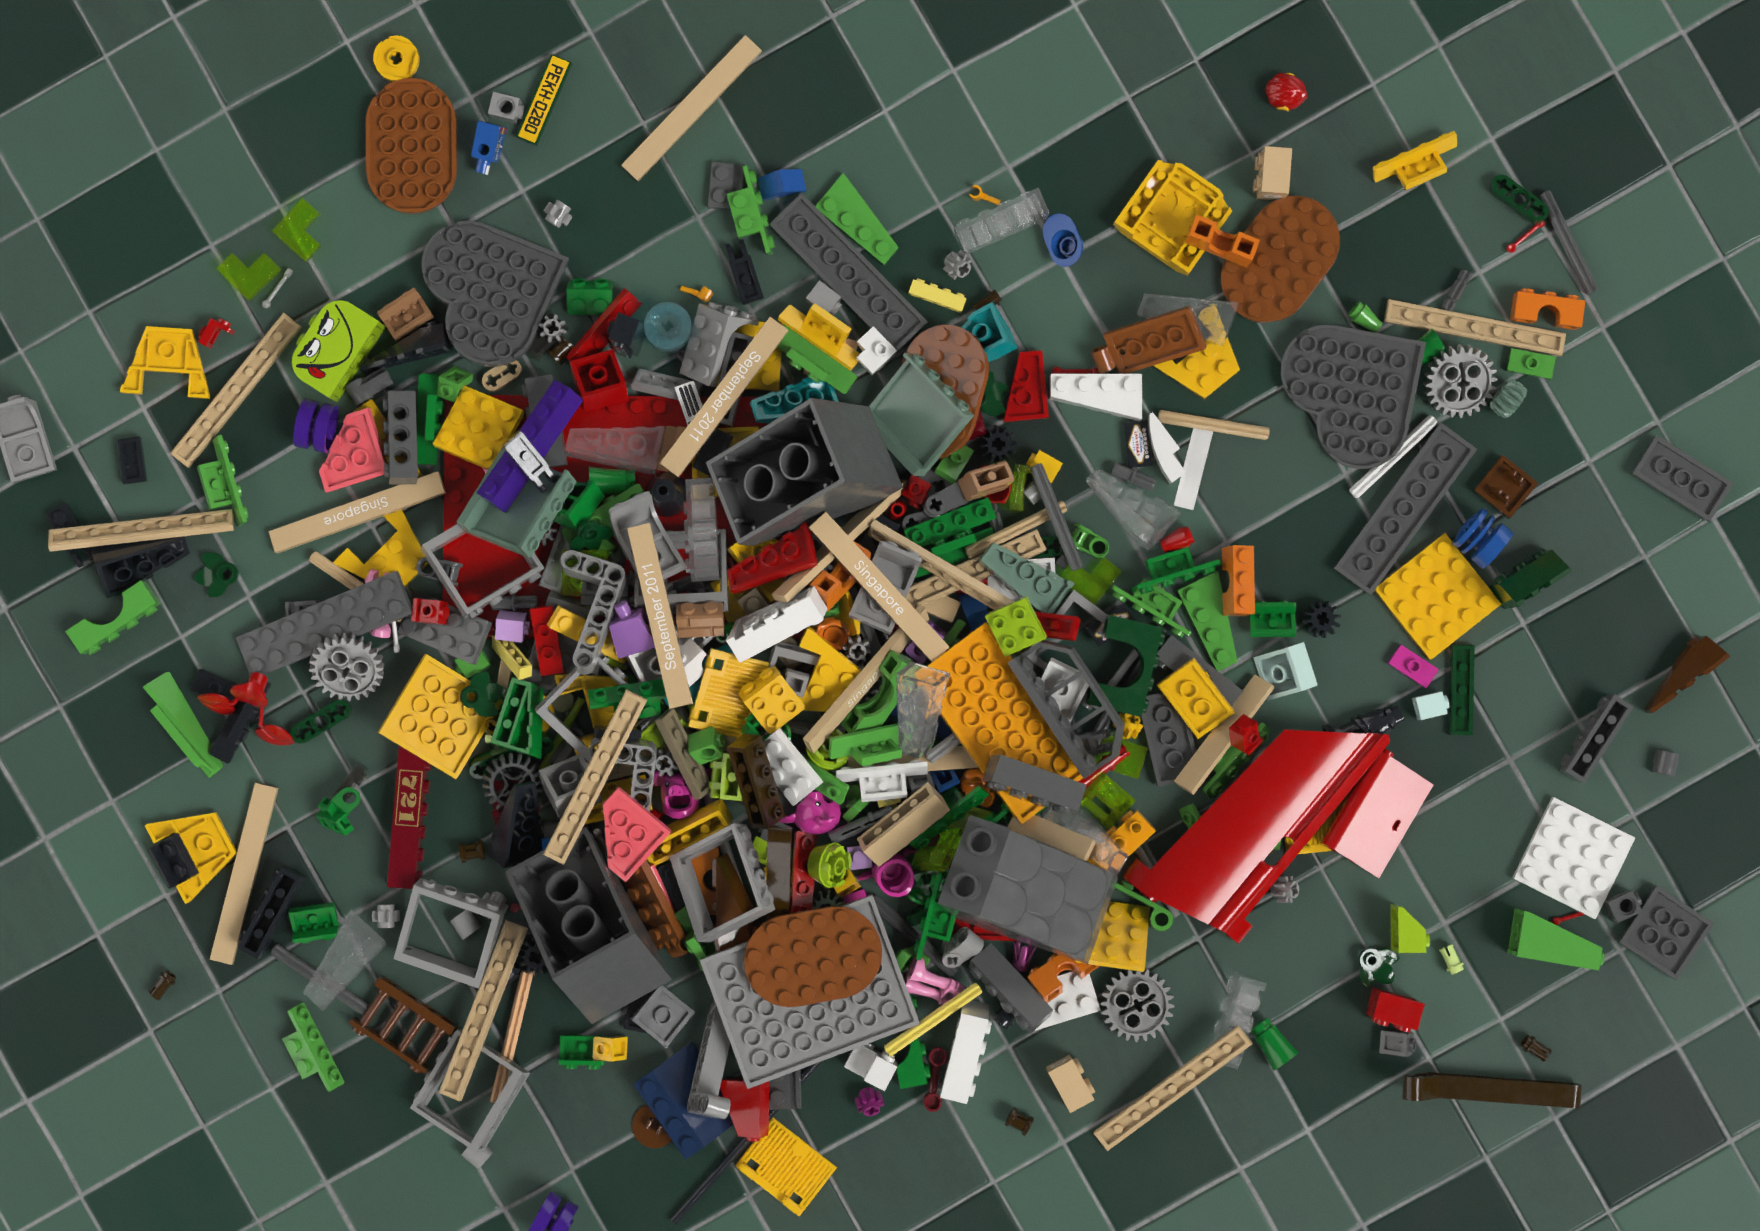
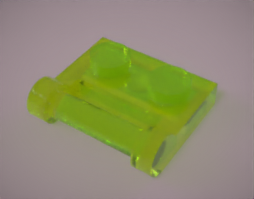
(1016, 496)
(1112, 795)

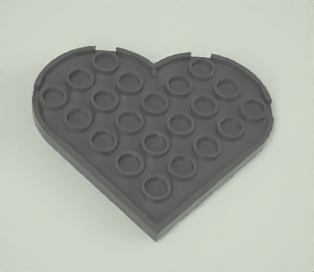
(492, 288)
(1357, 387)

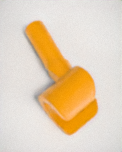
(984, 196)
(705, 294)

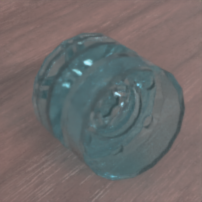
(677, 337)

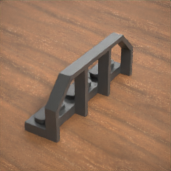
(1049, 708)

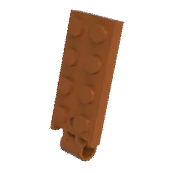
(1150, 342)
(656, 911)

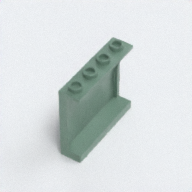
(918, 415)
(525, 520)

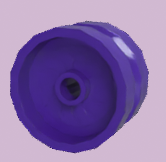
(315, 425)
(551, 1219)

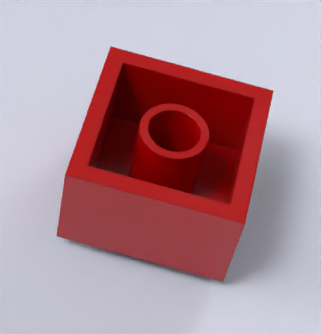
(599, 380)
(1393, 1008)

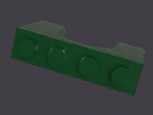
(1145, 640)

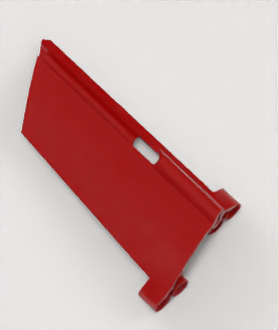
(1286, 792)

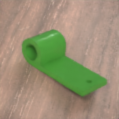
(1159, 919)

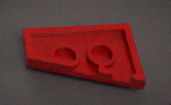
(1028, 389)

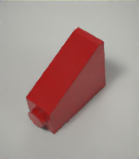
(748, 1107)

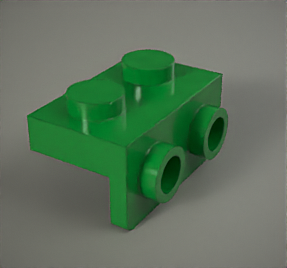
(589, 296)
(1273, 619)
(314, 922)
(578, 1051)

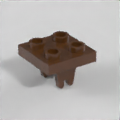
(1505, 486)

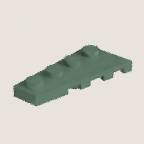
(1026, 578)

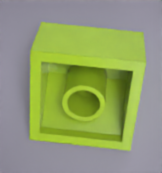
(1407, 932)

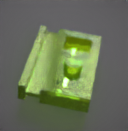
(1132, 764)

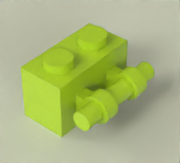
(728, 786)

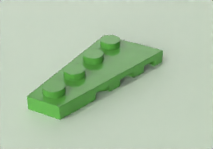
(851, 214)
(1205, 609)

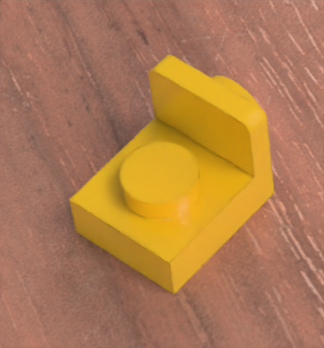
(610, 1048)

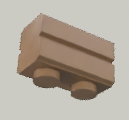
(986, 480)
(700, 619)

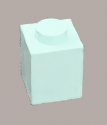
(1430, 705)

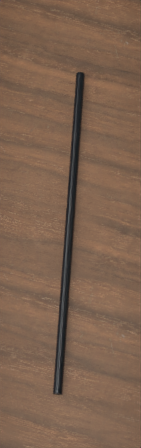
(729, 1158)

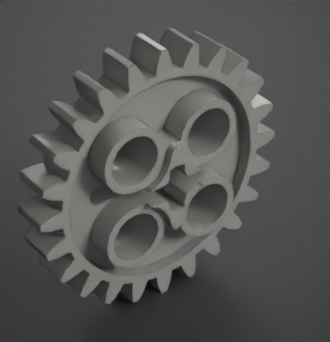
(1440, 383)
(346, 667)
(1146, 1023)

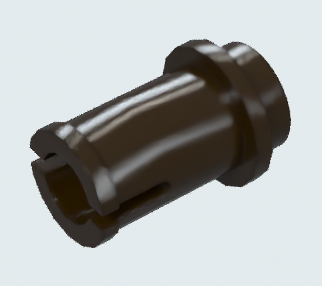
(993, 297)
(162, 984)
(1534, 1047)

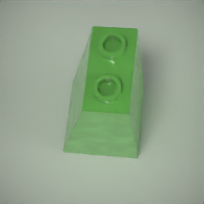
(1544, 941)

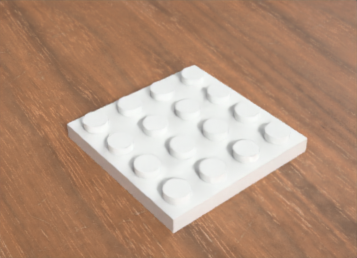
(1573, 857)

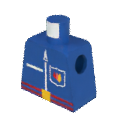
(491, 136)

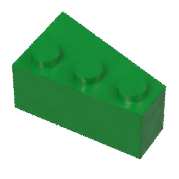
(579, 504)
(518, 723)

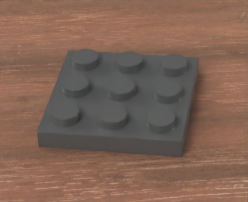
(1665, 932)

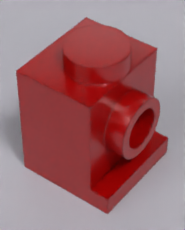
(430, 611)
(1245, 734)

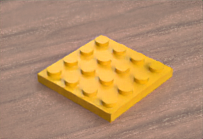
(1437, 596)
(433, 720)

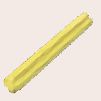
(933, 1019)

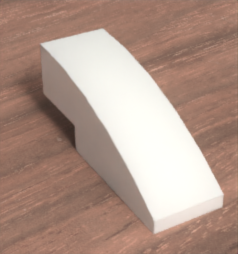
(1163, 449)

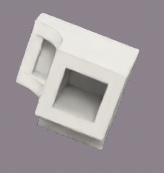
(875, 351)
(692, 659)

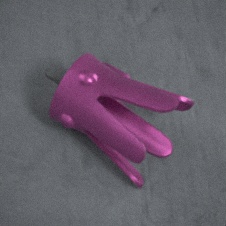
(1022, 959)

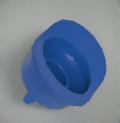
(1062, 240)

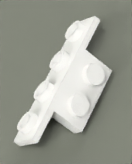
(882, 781)

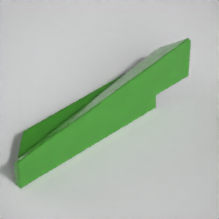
(181, 724)

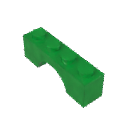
(911, 1068)

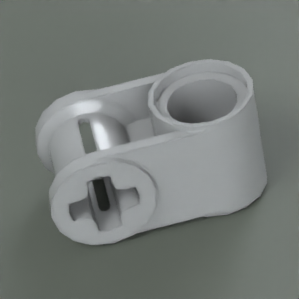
(961, 947)

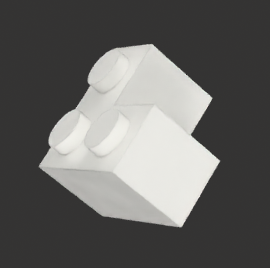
(872, 1065)

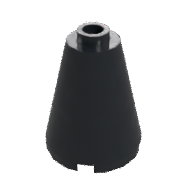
(672, 502)

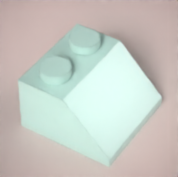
(1286, 670)

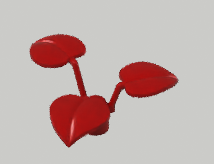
(253, 694)

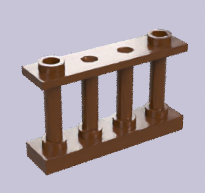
(404, 1002)

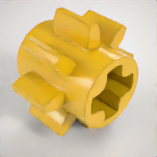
(1132, 725)

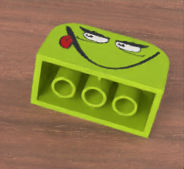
(335, 347)

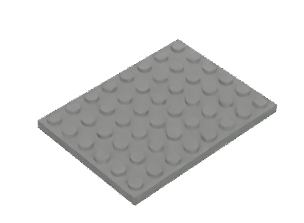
(785, 1039)

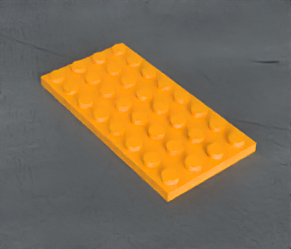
(996, 715)

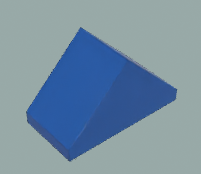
(781, 183)
(973, 611)
(944, 779)

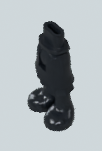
(1376, 721)

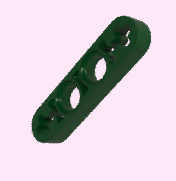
(490, 755)

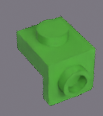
(905, 956)

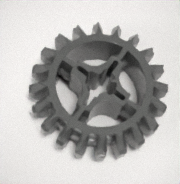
(507, 775)

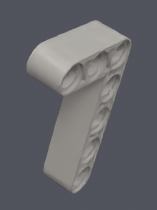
(598, 607)
(640, 764)
(709, 1070)

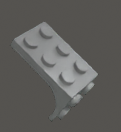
(710, 339)
(24, 440)
(641, 511)
(900, 569)

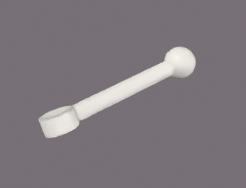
(395, 638)

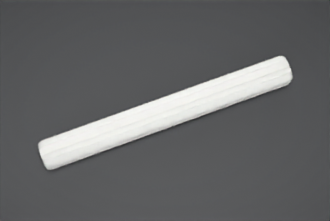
(1376, 472)

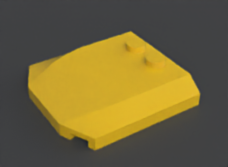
(1164, 209)

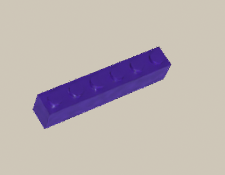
(541, 430)

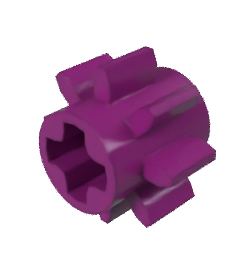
(869, 1101)

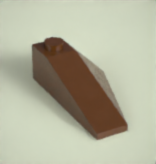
(1695, 660)
(730, 902)

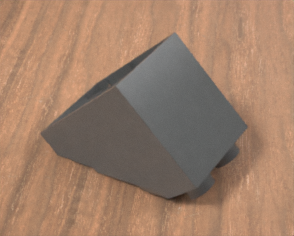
(803, 465)
(1027, 890)
(588, 929)

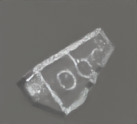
(1139, 515)

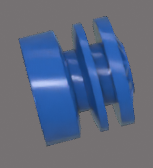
(1480, 536)

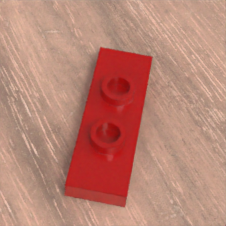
(546, 641)

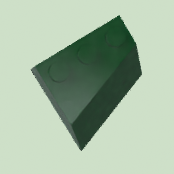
(1529, 578)

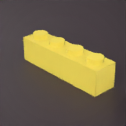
(937, 296)
(512, 658)

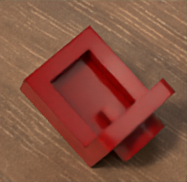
(209, 333)
(916, 492)

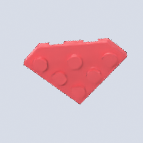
(354, 454)
(630, 833)

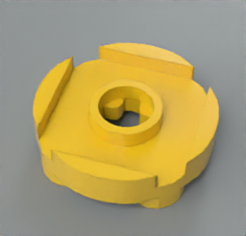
(389, 48)

